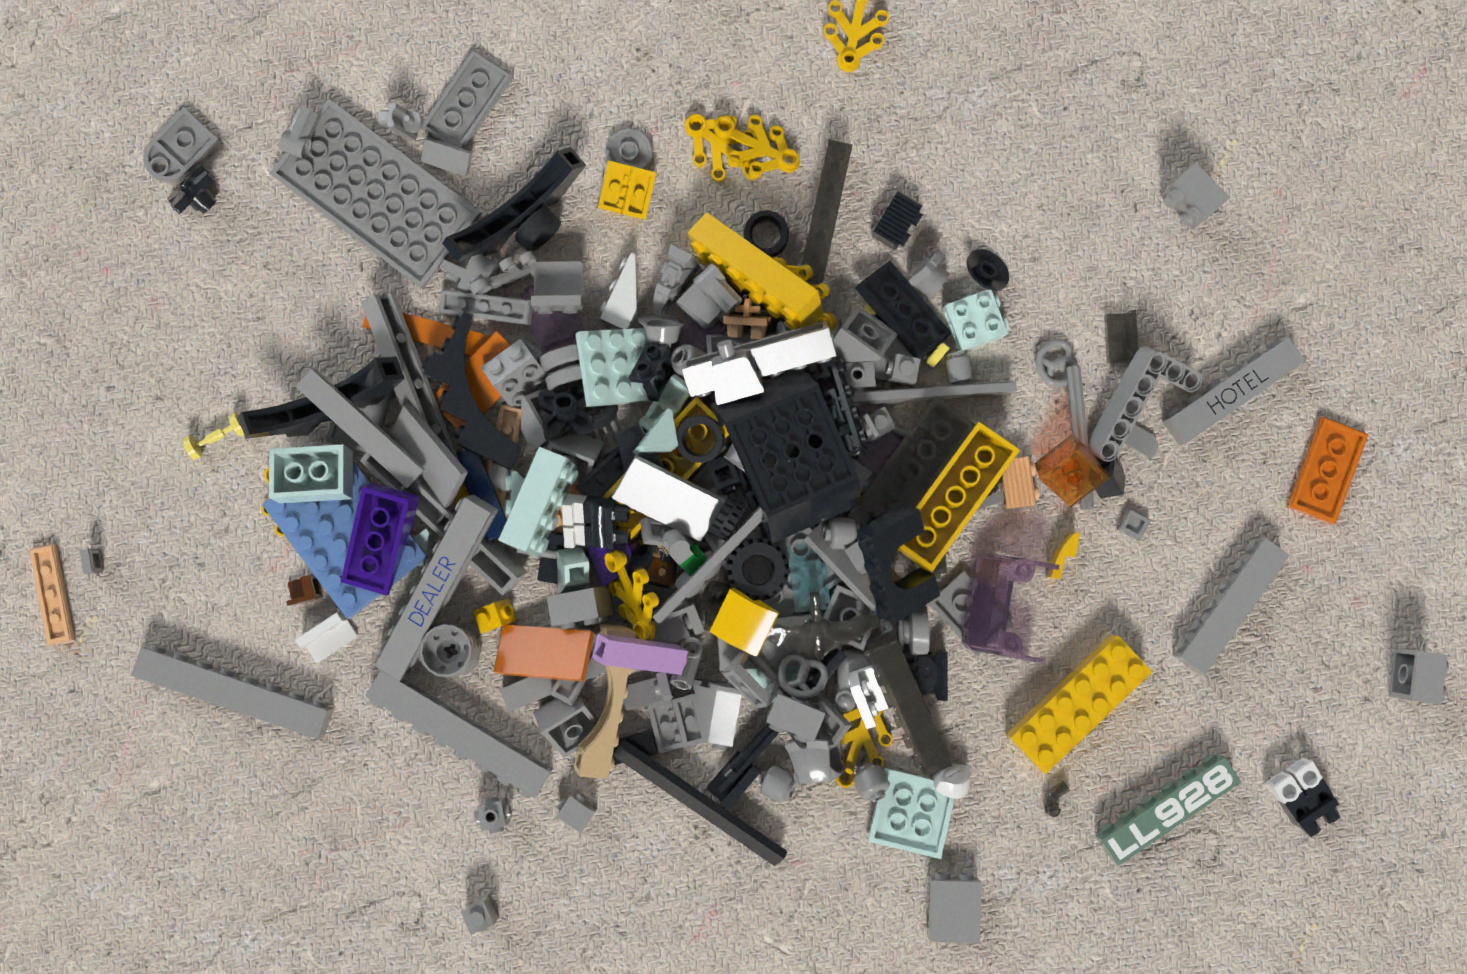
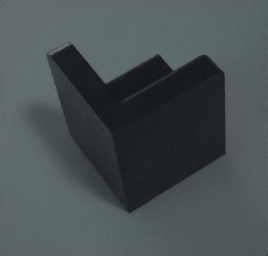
(1115, 484)

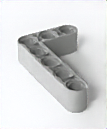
(1132, 395)

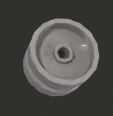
(564, 368)

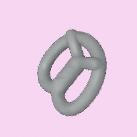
(1055, 364)
(801, 677)

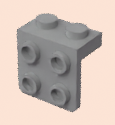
(558, 287)
(515, 373)

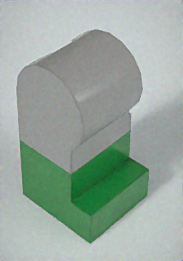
(687, 556)

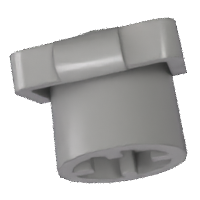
(930, 275)

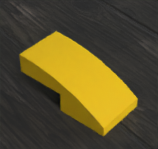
(1066, 549)

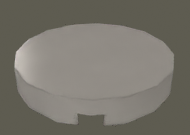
(630, 148)

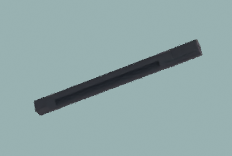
(766, 735)

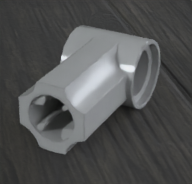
(298, 137)
(713, 284)
(686, 680)

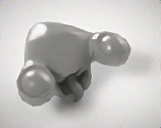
(844, 698)

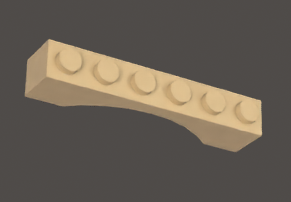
(596, 750)

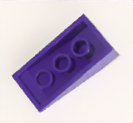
(379, 537)

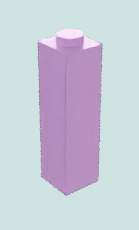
(639, 654)

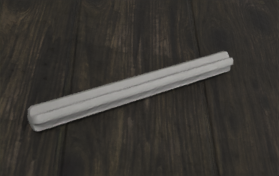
(1078, 419)

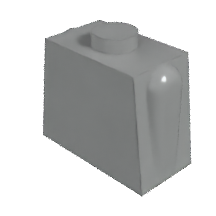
(700, 307)

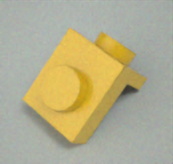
(494, 615)

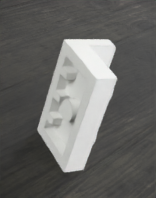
(867, 694)

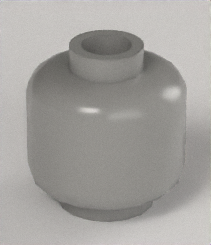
(684, 353)
(841, 532)
(871, 782)
(777, 784)

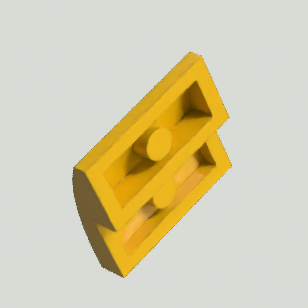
(626, 190)
(744, 622)

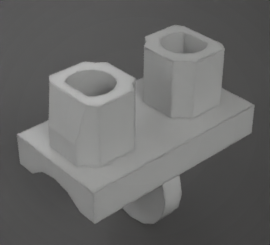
(401, 121)

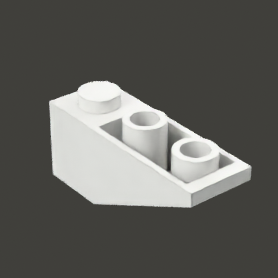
(623, 303)

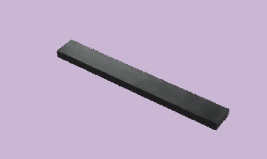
(700, 803)

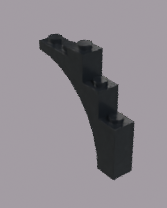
(541, 191)
(449, 370)
(302, 416)

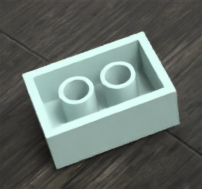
(311, 474)

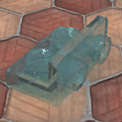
(807, 578)

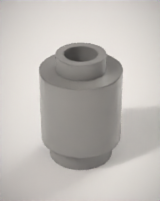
(958, 368)

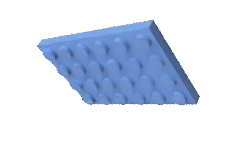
(322, 536)

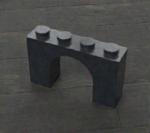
(878, 544)

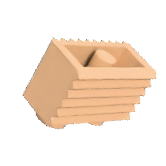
(1018, 484)

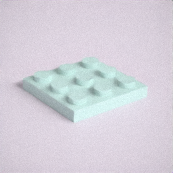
(606, 364)
(911, 815)

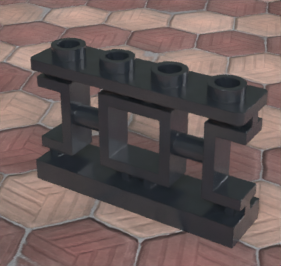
(843, 404)

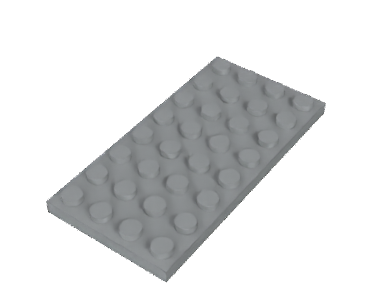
(376, 194)

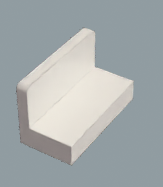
(328, 637)

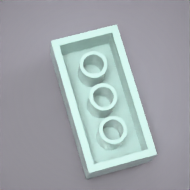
(539, 502)

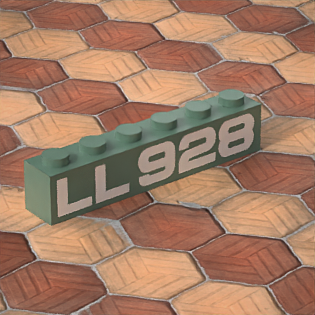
(1168, 808)

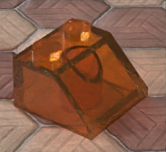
(1070, 470)

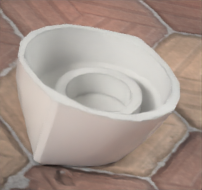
(953, 781)

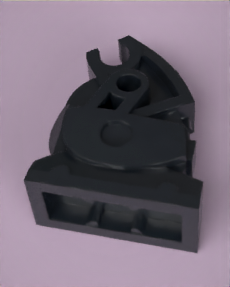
(931, 673)

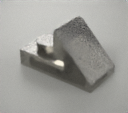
(712, 601)

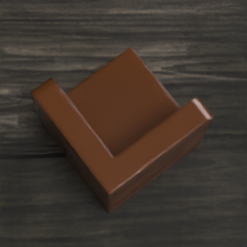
(304, 590)

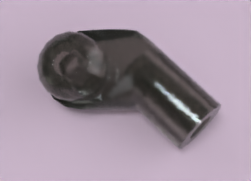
(1051, 799)

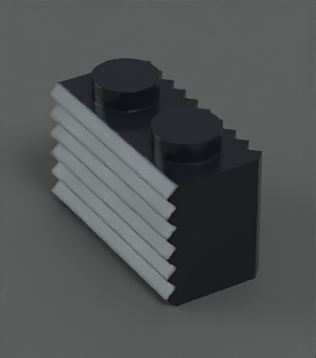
(897, 220)

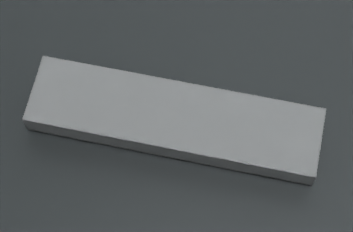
(486, 307)

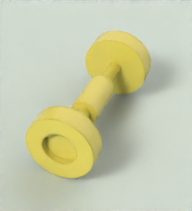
(193, 447)

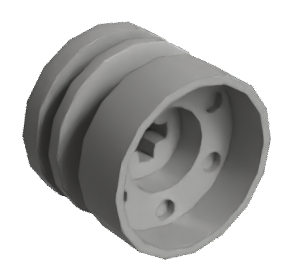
(911, 631)
(436, 651)

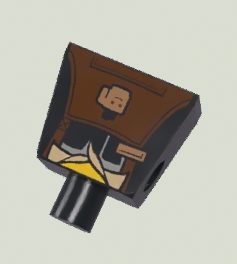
(657, 563)

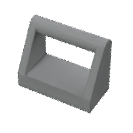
(747, 684)

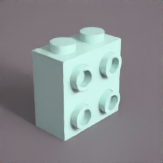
(975, 320)

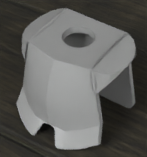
(815, 761)

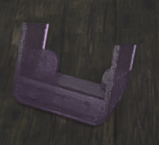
(990, 602)

